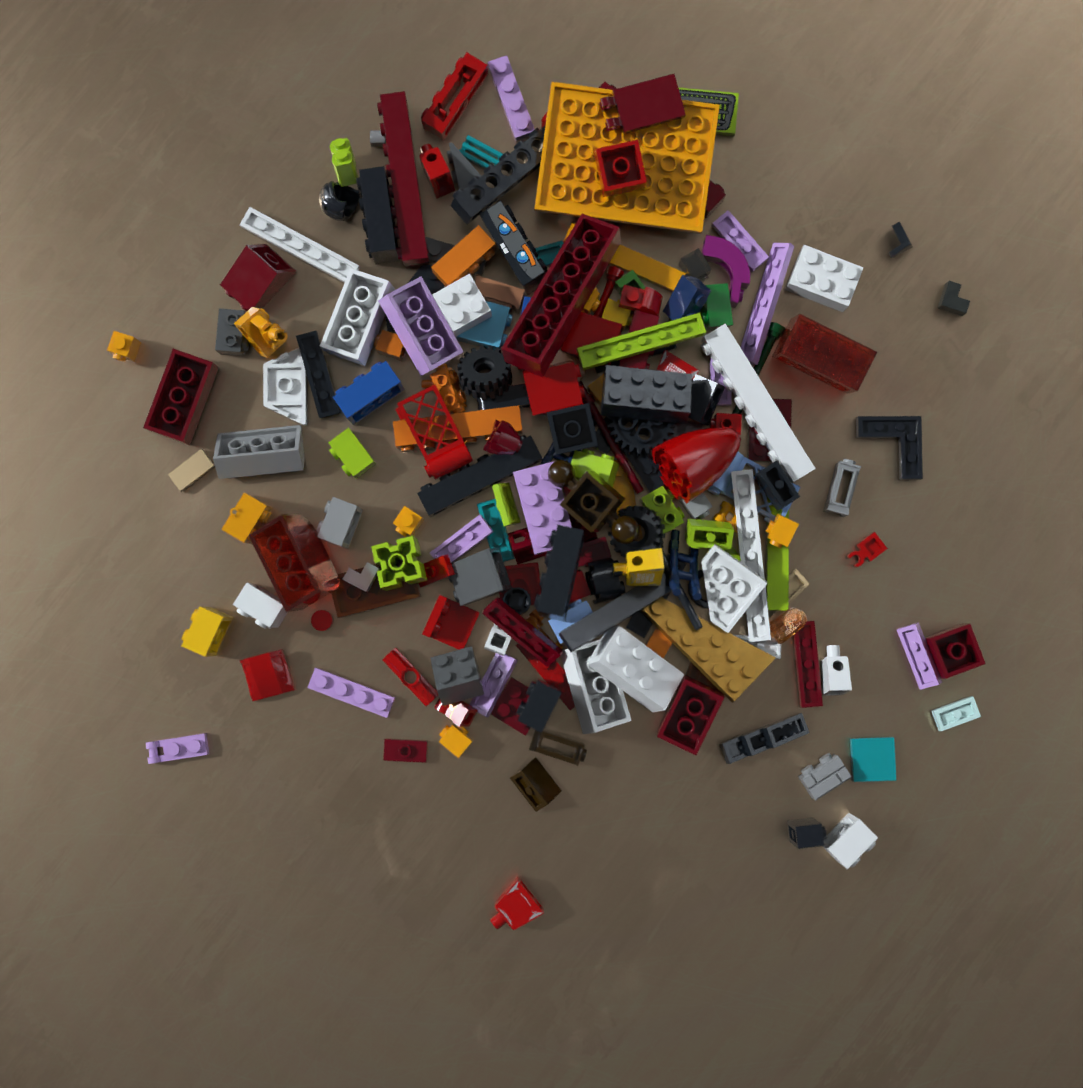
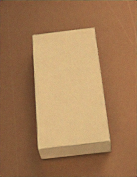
(191, 470)

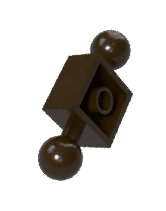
(579, 502)

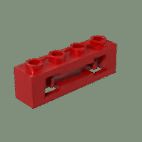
(435, 118)

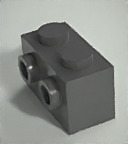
(228, 338)

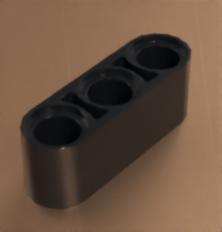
(514, 396)

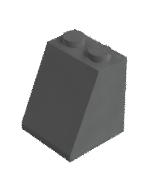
(479, 576)

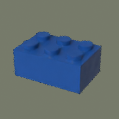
(368, 392)

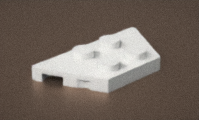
(286, 386)

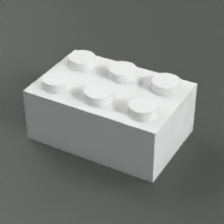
(824, 278)

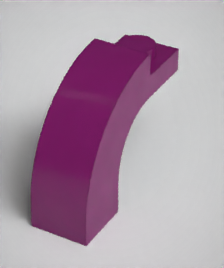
(729, 257)

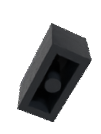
(704, 399)
(777, 486)
(806, 833)

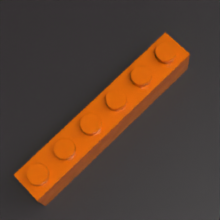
(471, 426)

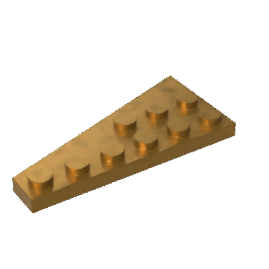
(719, 655)

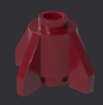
(503, 439)

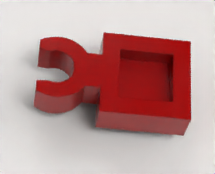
(869, 548)

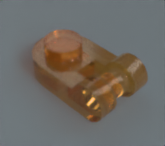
(793, 619)

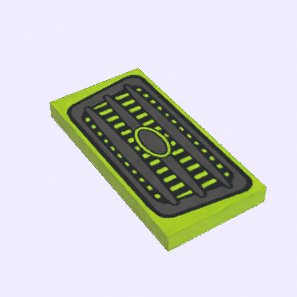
(727, 110)

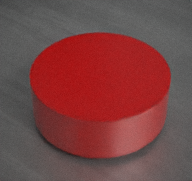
(321, 620)

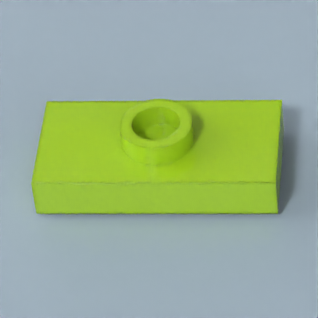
(506, 504)

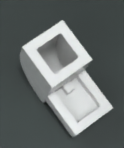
(497, 641)

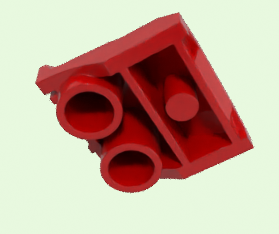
(267, 675)

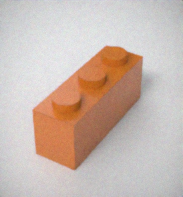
(465, 257)

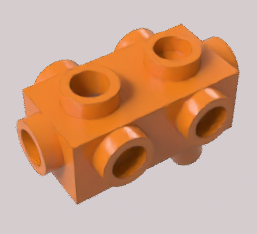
(447, 384)

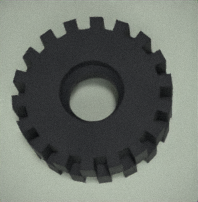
(484, 383)
(651, 524)

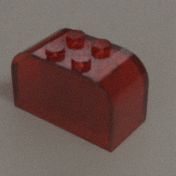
(295, 561)

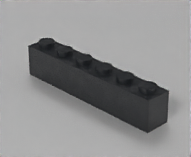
(477, 477)

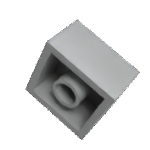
(339, 522)

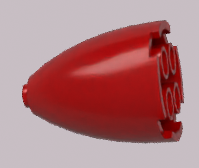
(695, 460)

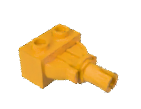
(261, 332)

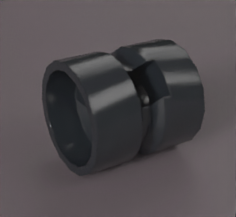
(517, 599)

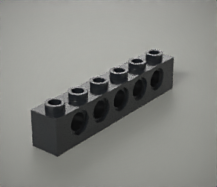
(469, 208)

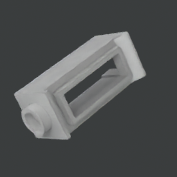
(831, 505)

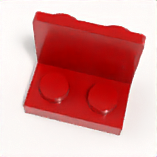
(450, 623)

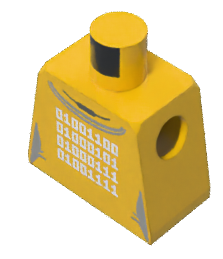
(641, 568)

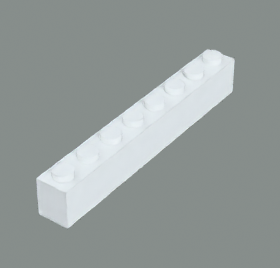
(756, 402)

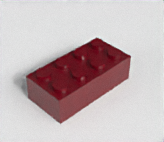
(181, 396)

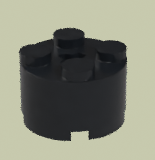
(602, 582)

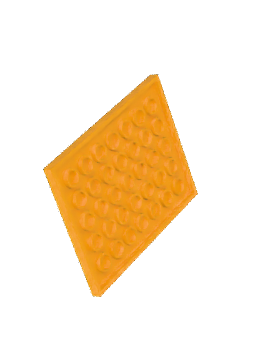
(673, 156)

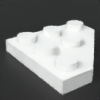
(729, 587)

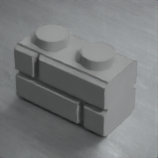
(824, 776)

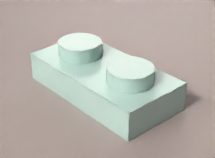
(956, 713)

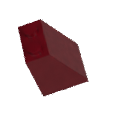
(257, 276)

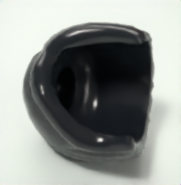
(338, 201)

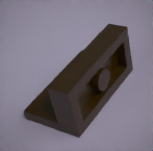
(536, 785)

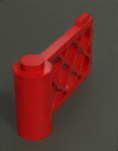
(444, 459)

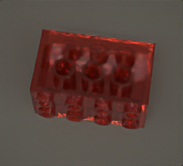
(824, 354)

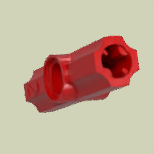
(400, 666)

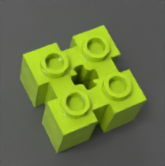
(387, 557)

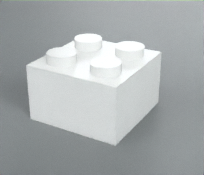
(462, 305)
(261, 605)
(849, 841)

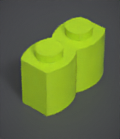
(343, 162)

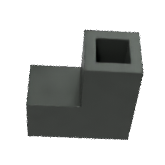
(950, 300)

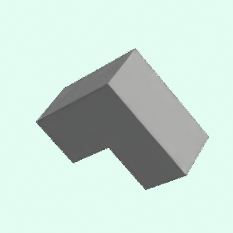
(365, 579)

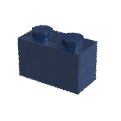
(686, 298)

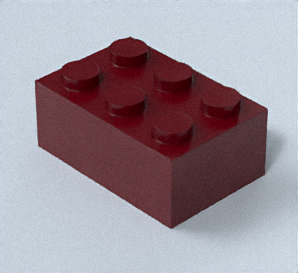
(690, 715)

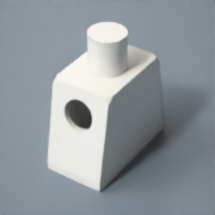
(835, 681)

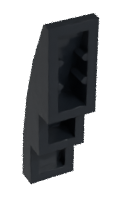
(764, 738)

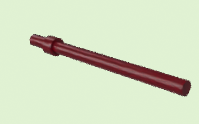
(610, 440)

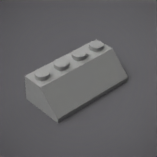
(259, 452)

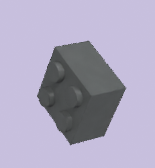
(457, 676)

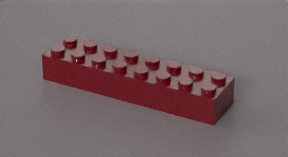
(561, 295)

